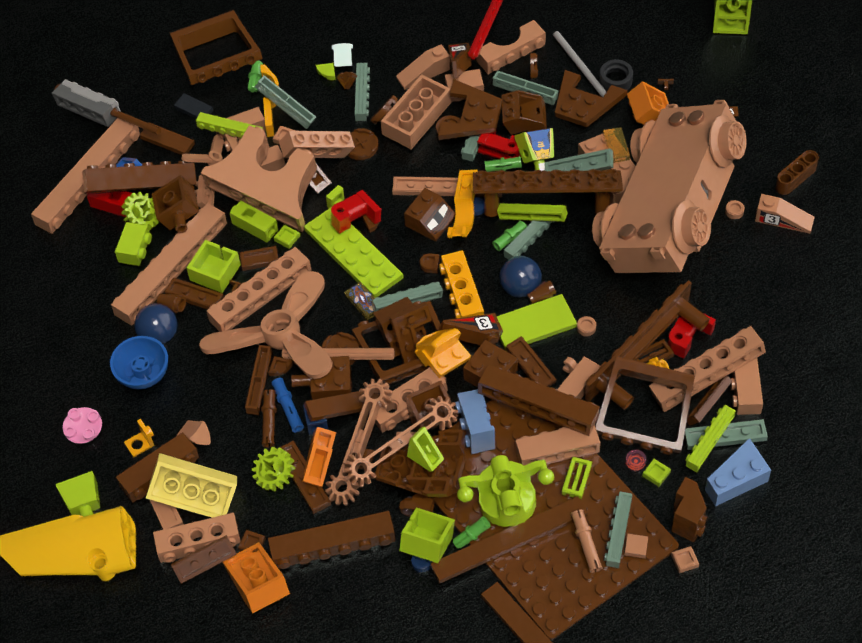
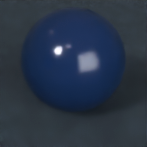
(520, 276)
(156, 322)

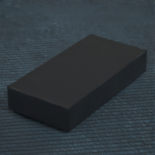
(192, 106)

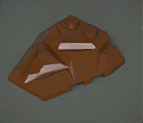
(409, 475)

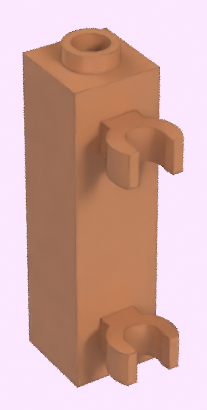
(579, 373)

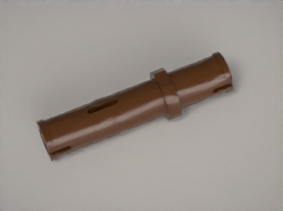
(268, 410)

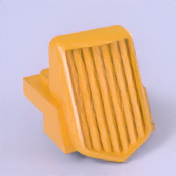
(442, 351)

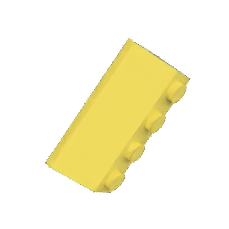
(191, 486)

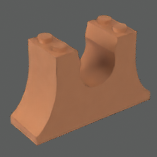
(272, 192)

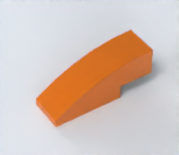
(318, 456)

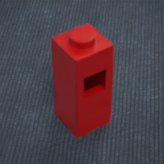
(109, 201)

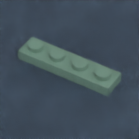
(595, 160)
(734, 434)

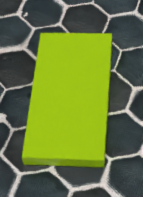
(537, 321)

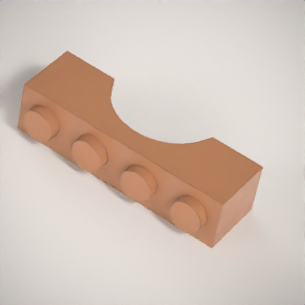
(494, 56)

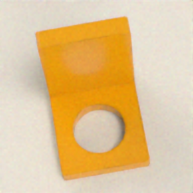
(144, 436)

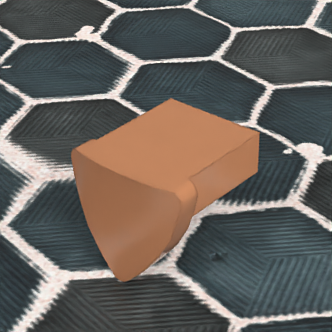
(196, 432)

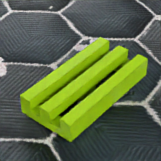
(572, 492)

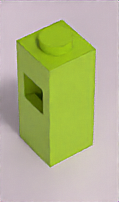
(253, 221)

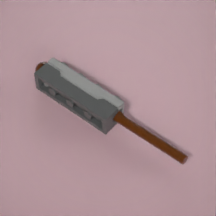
(94, 105)

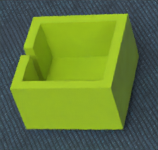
(209, 267)
(427, 535)

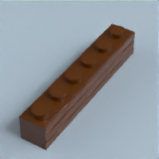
(258, 380)

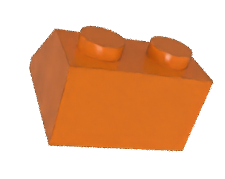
(646, 102)

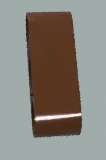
(797, 172)

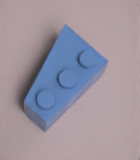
(475, 421)
(738, 474)

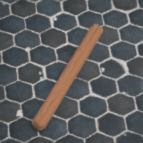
(356, 353)

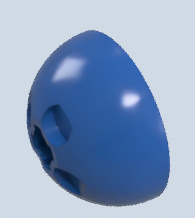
(139, 362)

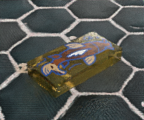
(361, 299)

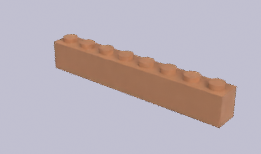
(70, 190)
(168, 263)

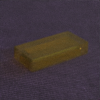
(615, 141)

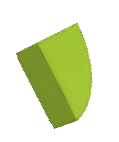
(326, 70)

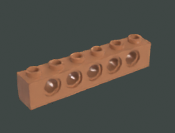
(254, 299)
(718, 368)

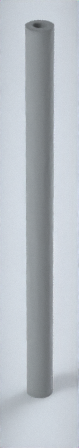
(579, 63)

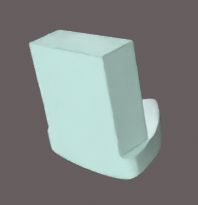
(342, 55)

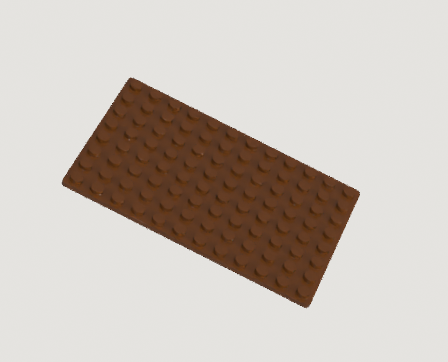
(552, 572)

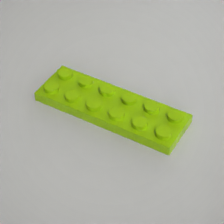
(355, 254)

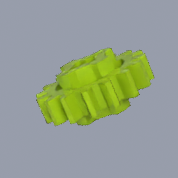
(140, 211)
(282, 465)

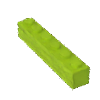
(222, 125)
(532, 212)
(711, 437)

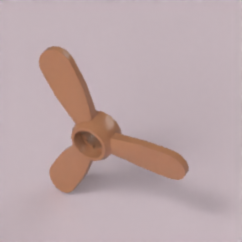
(304, 352)

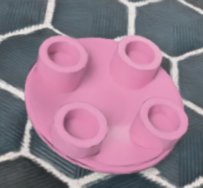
(82, 425)

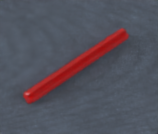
(484, 28)

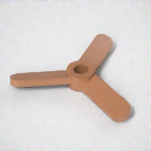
(212, 158)

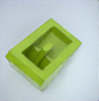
(424, 450)

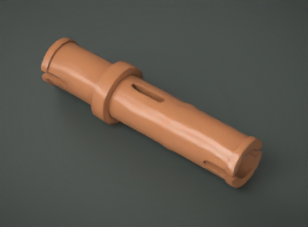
(584, 531)

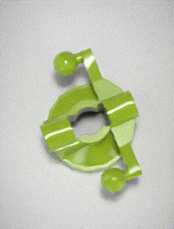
(505, 490)

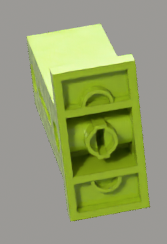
(731, 16)

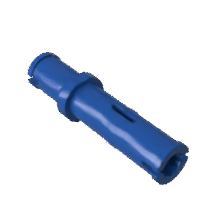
(284, 397)

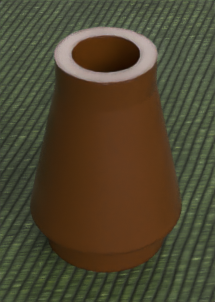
(542, 292)
(173, 301)

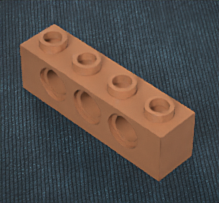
(321, 143)
(386, 420)
(187, 533)

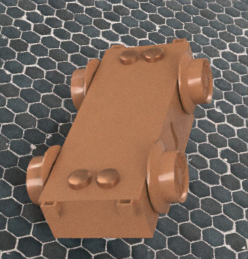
(673, 189)

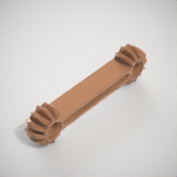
(360, 438)
(399, 441)

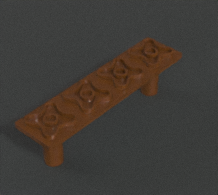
(554, 181)
(647, 333)

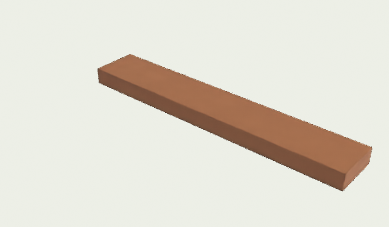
(415, 185)

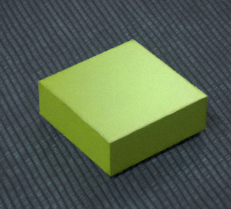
(335, 196)
(286, 236)
(656, 472)

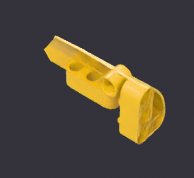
(74, 546)

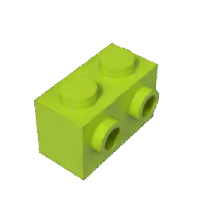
(133, 244)

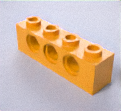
(457, 263)

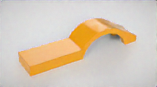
(268, 104)
(464, 205)

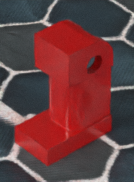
(498, 146)
(353, 208)
(682, 333)

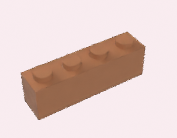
(747, 389)
(556, 446)

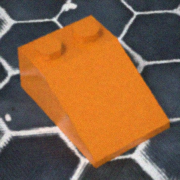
(256, 577)

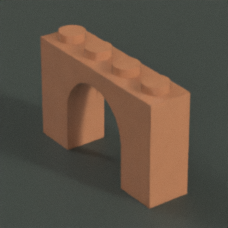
(274, 159)

